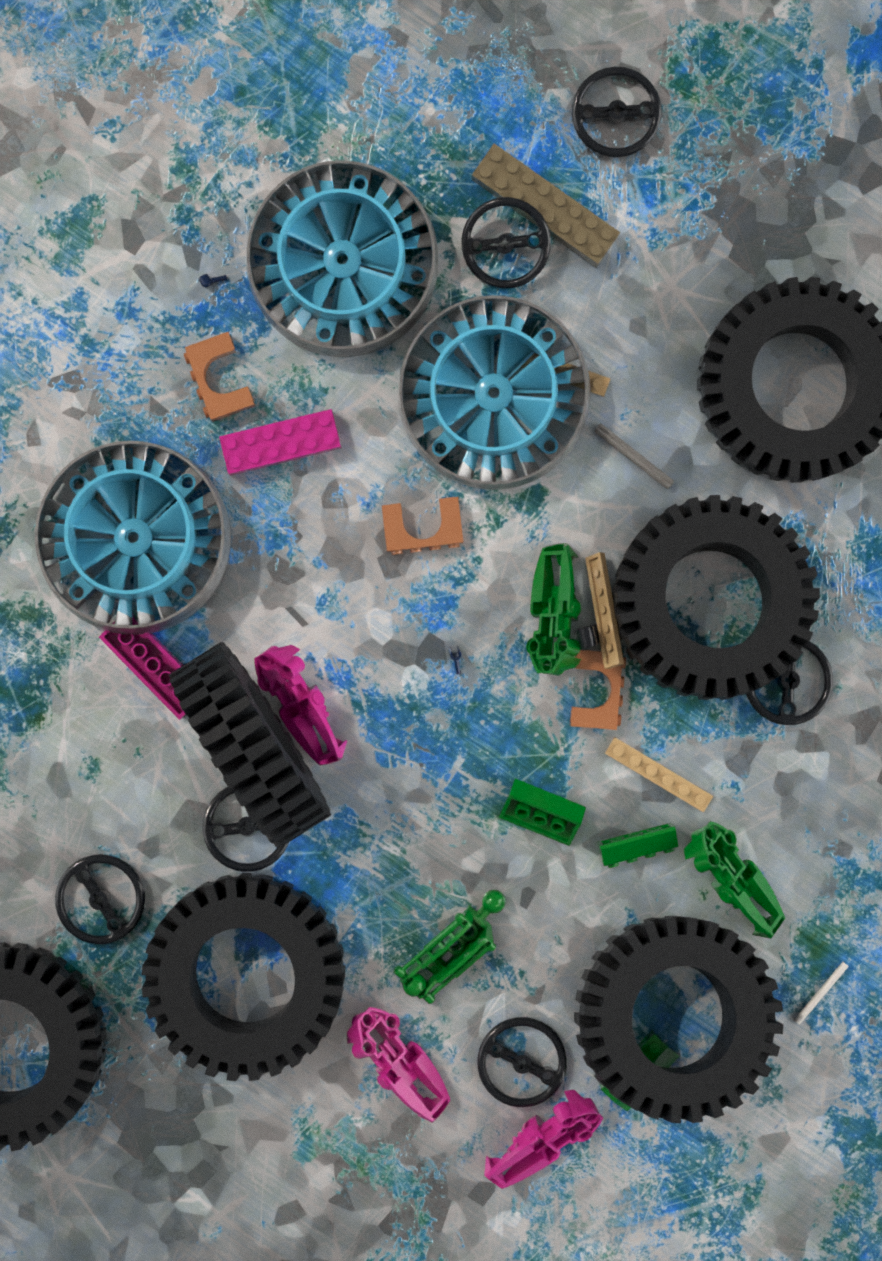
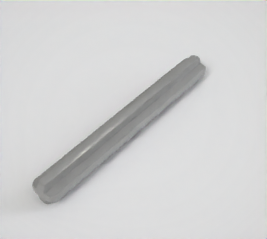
(634, 456)

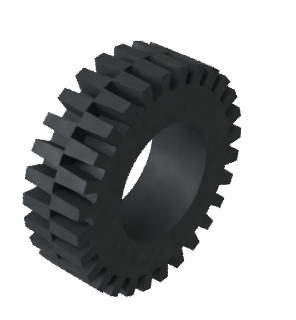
(729, 393)
(770, 556)
(249, 745)
(744, 1034)
(73, 1042)
(223, 1042)

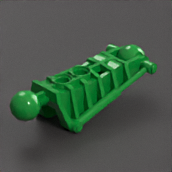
(469, 949)

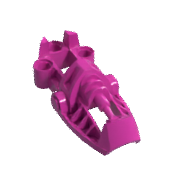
(301, 704)
(397, 1063)
(541, 1141)

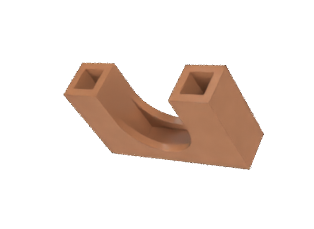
(200, 357)
(448, 534)
(606, 715)

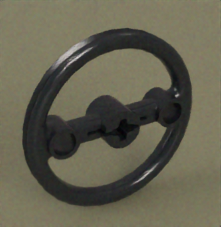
(608, 111)
(469, 250)
(788, 693)
(209, 837)
(95, 892)
(530, 1066)

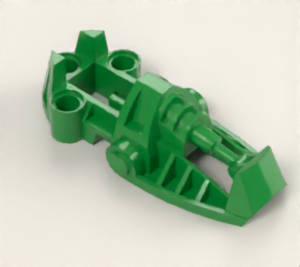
(556, 610)
(735, 879)

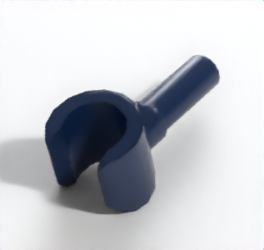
(206, 281)
(455, 656)

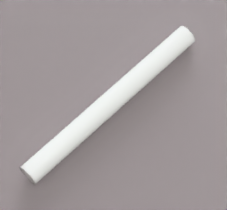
(820, 993)

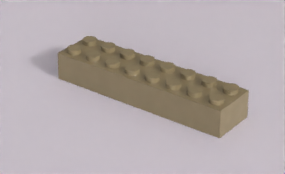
(565, 217)

